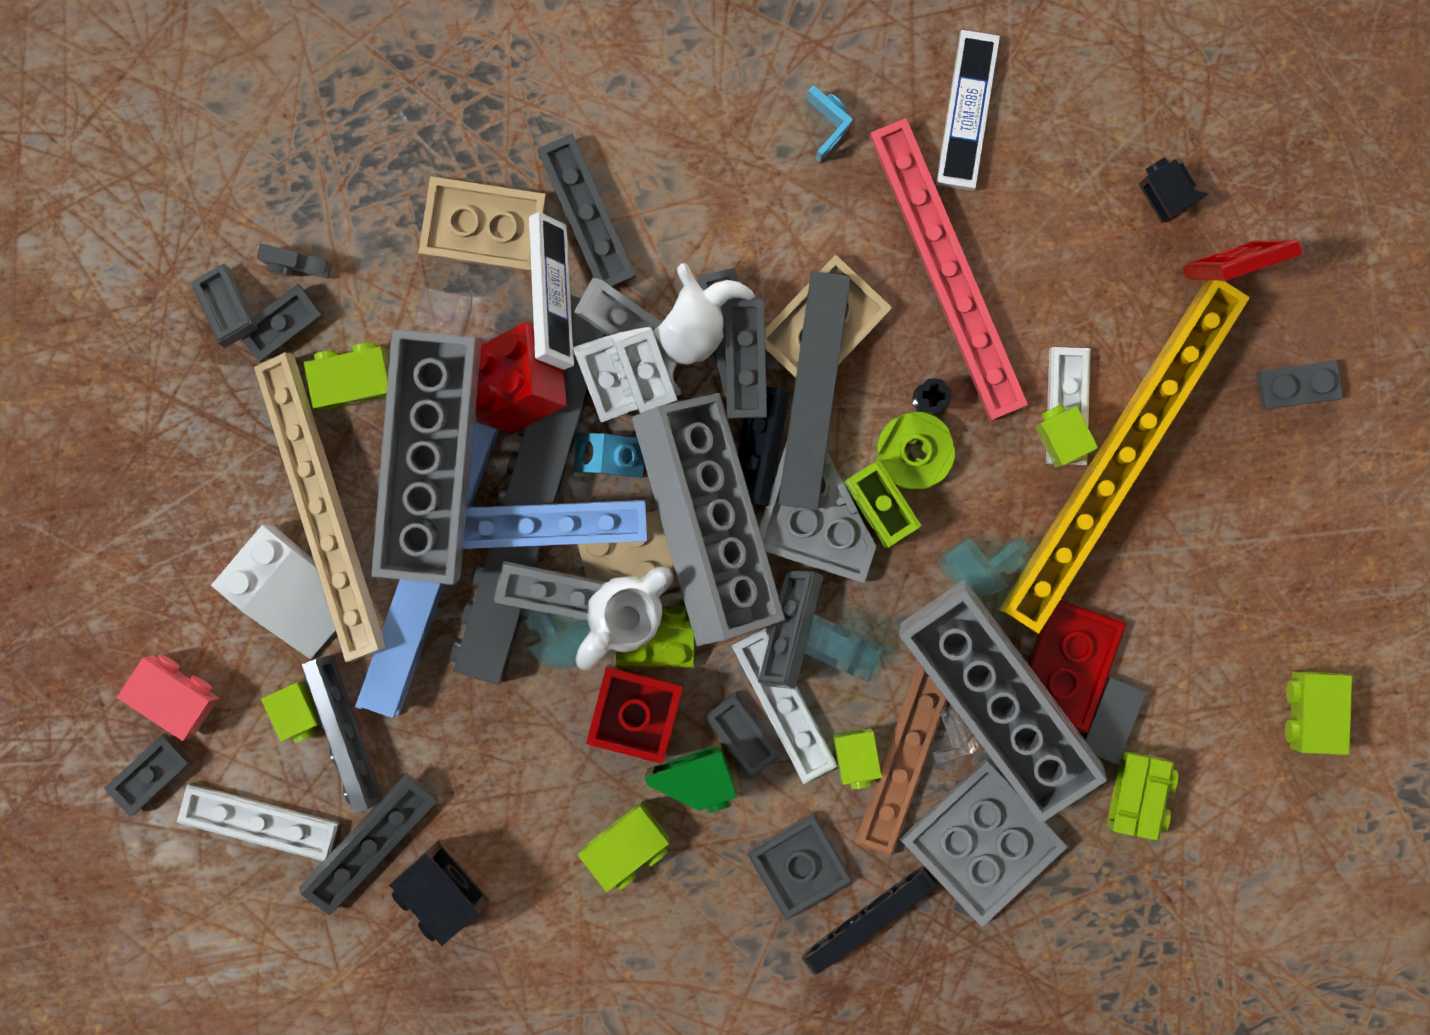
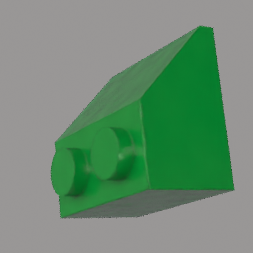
(696, 779)

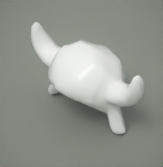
(695, 322)
(623, 615)

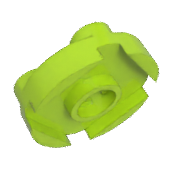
(936, 445)

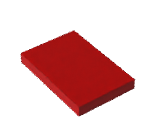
(1242, 259)
(1075, 659)

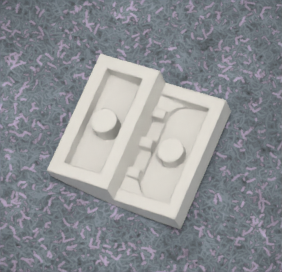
(625, 373)

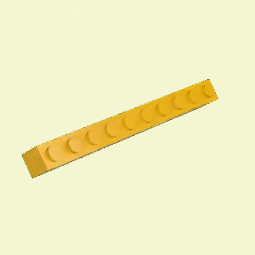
(1123, 454)

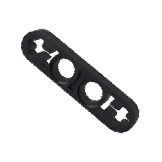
(868, 920)

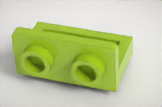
(669, 647)

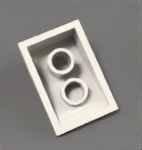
(279, 590)

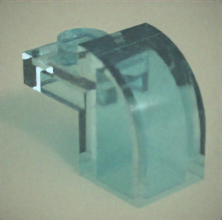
(982, 573)
(557, 647)
(842, 648)

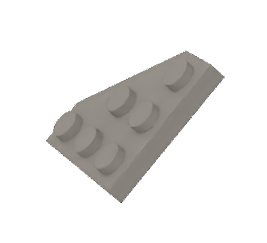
(821, 538)

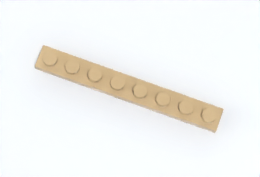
(319, 507)

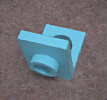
(834, 111)
(610, 455)

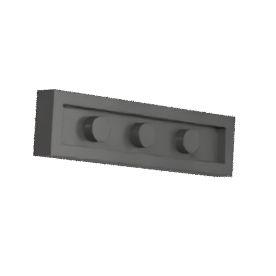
(586, 211)
(343, 734)
(368, 844)

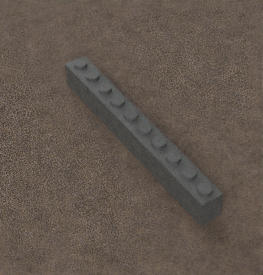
(535, 480)

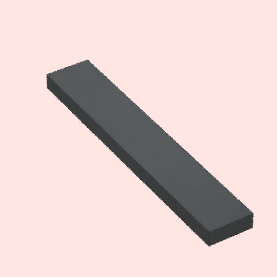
(814, 390)

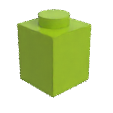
(1065, 435)
(292, 712)
(857, 758)

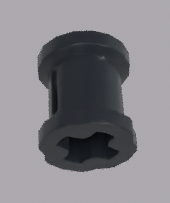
(940, 389)

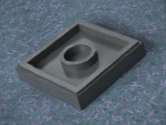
(799, 866)

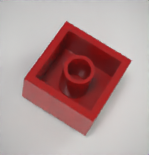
(514, 385)
(634, 713)

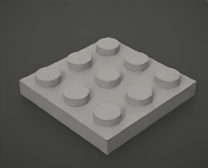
(983, 843)

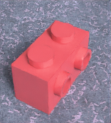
(168, 696)

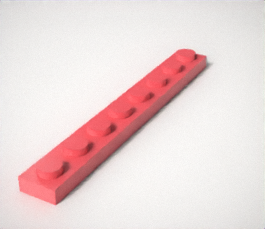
(948, 269)

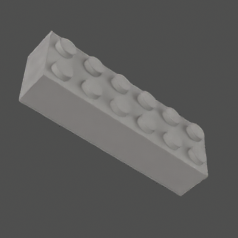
(426, 456)
(708, 518)
(1002, 701)

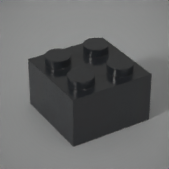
(438, 894)

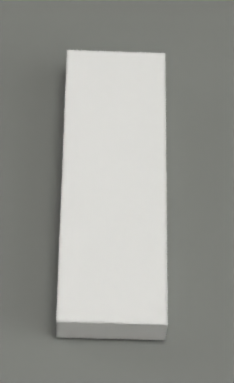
(1069, 384)

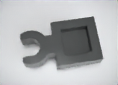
(284, 261)

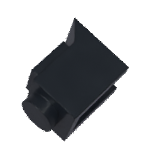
(1169, 188)

